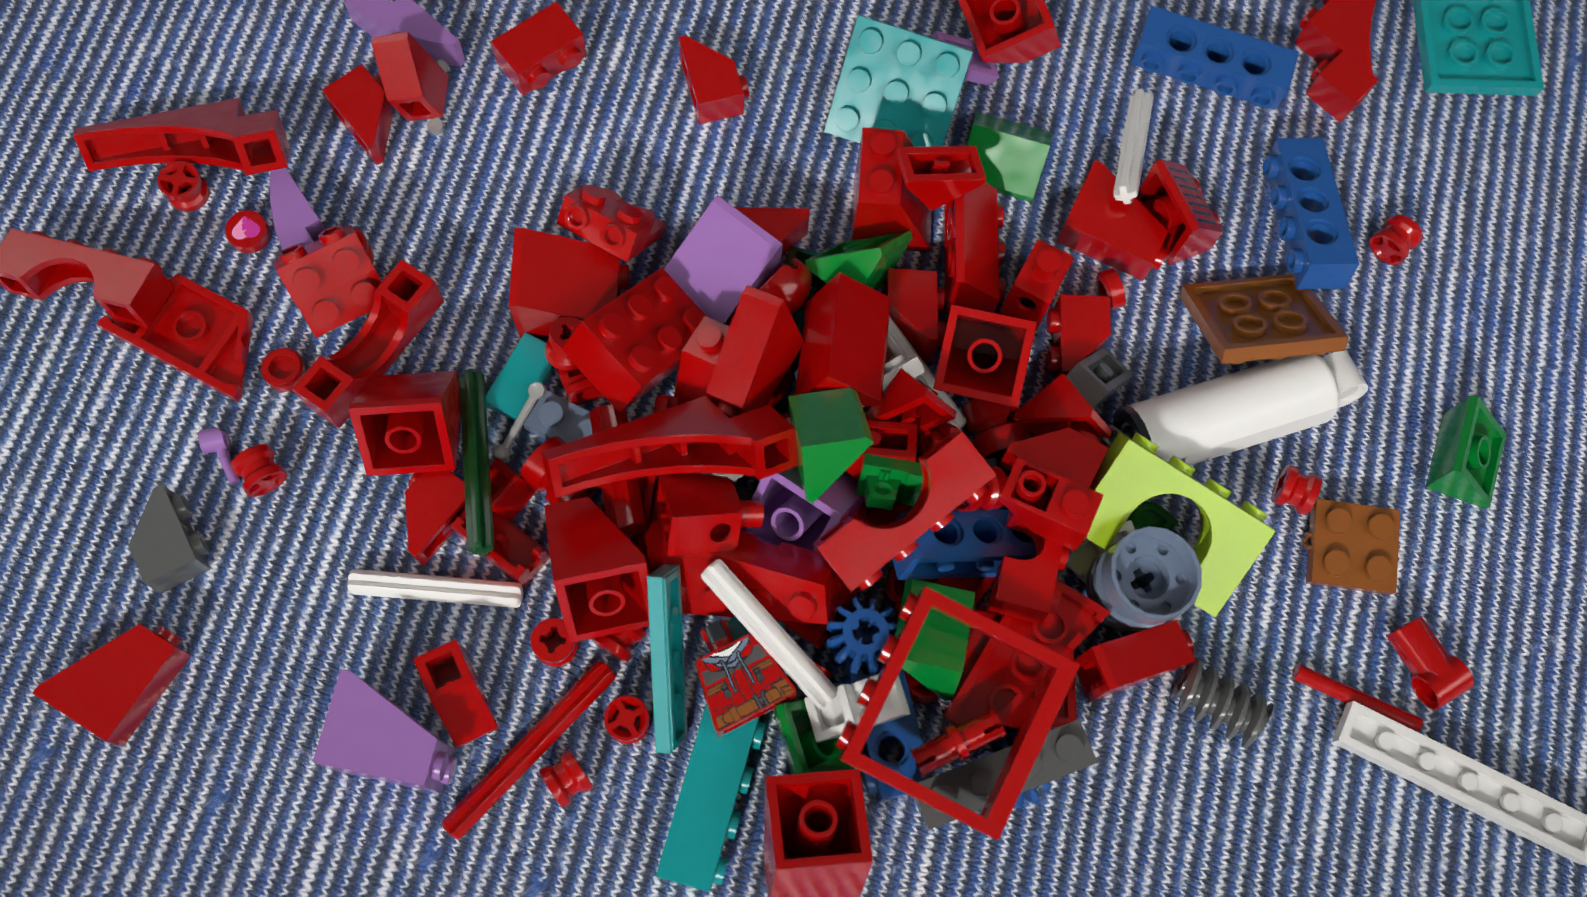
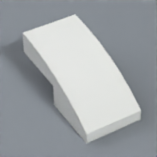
(831, 719)

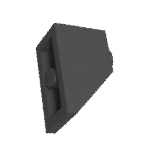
(1099, 377)

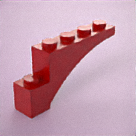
(1340, 43)
(196, 134)
(675, 441)

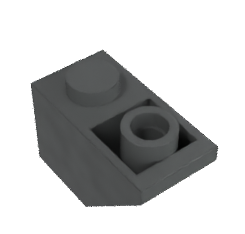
(165, 542)

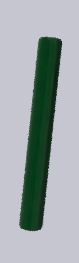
(476, 463)

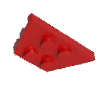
(195, 335)

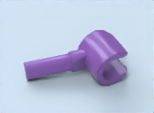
(218, 441)

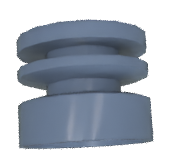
(1162, 568)

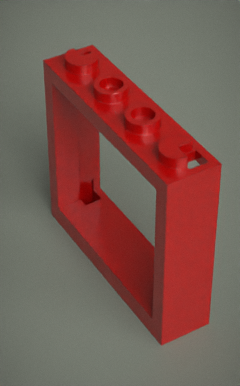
(1026, 745)

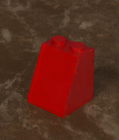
(880, 195)
(560, 279)
(984, 355)
(408, 423)
(595, 571)
(816, 835)

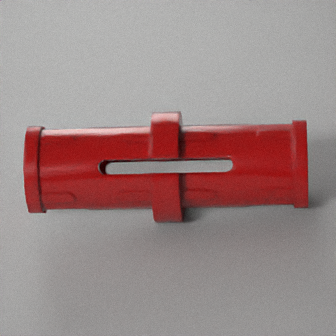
(957, 742)

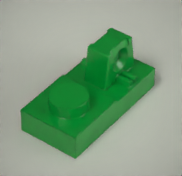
(889, 480)

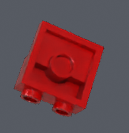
(609, 221)
(329, 278)

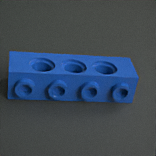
(1241, 64)
(1310, 214)
(965, 547)
(901, 730)

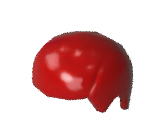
(790, 284)

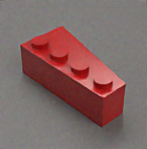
(784, 578)

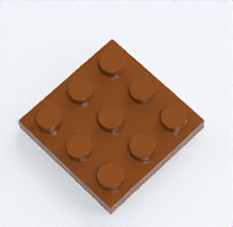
(1262, 319)

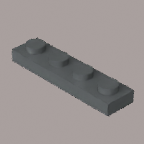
(970, 784)

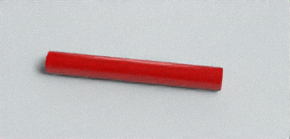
(1347, 694)

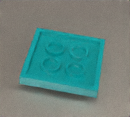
(1478, 47)
(897, 83)

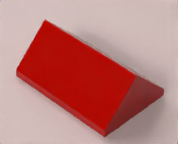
(845, 340)

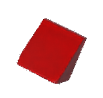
(508, 490)

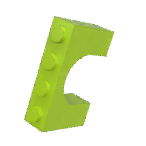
(1228, 536)

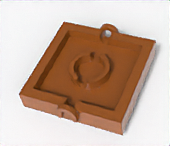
(1353, 547)

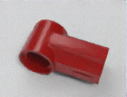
(1436, 675)

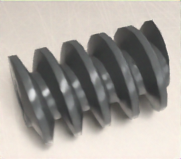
(1222, 702)

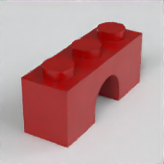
(1028, 586)

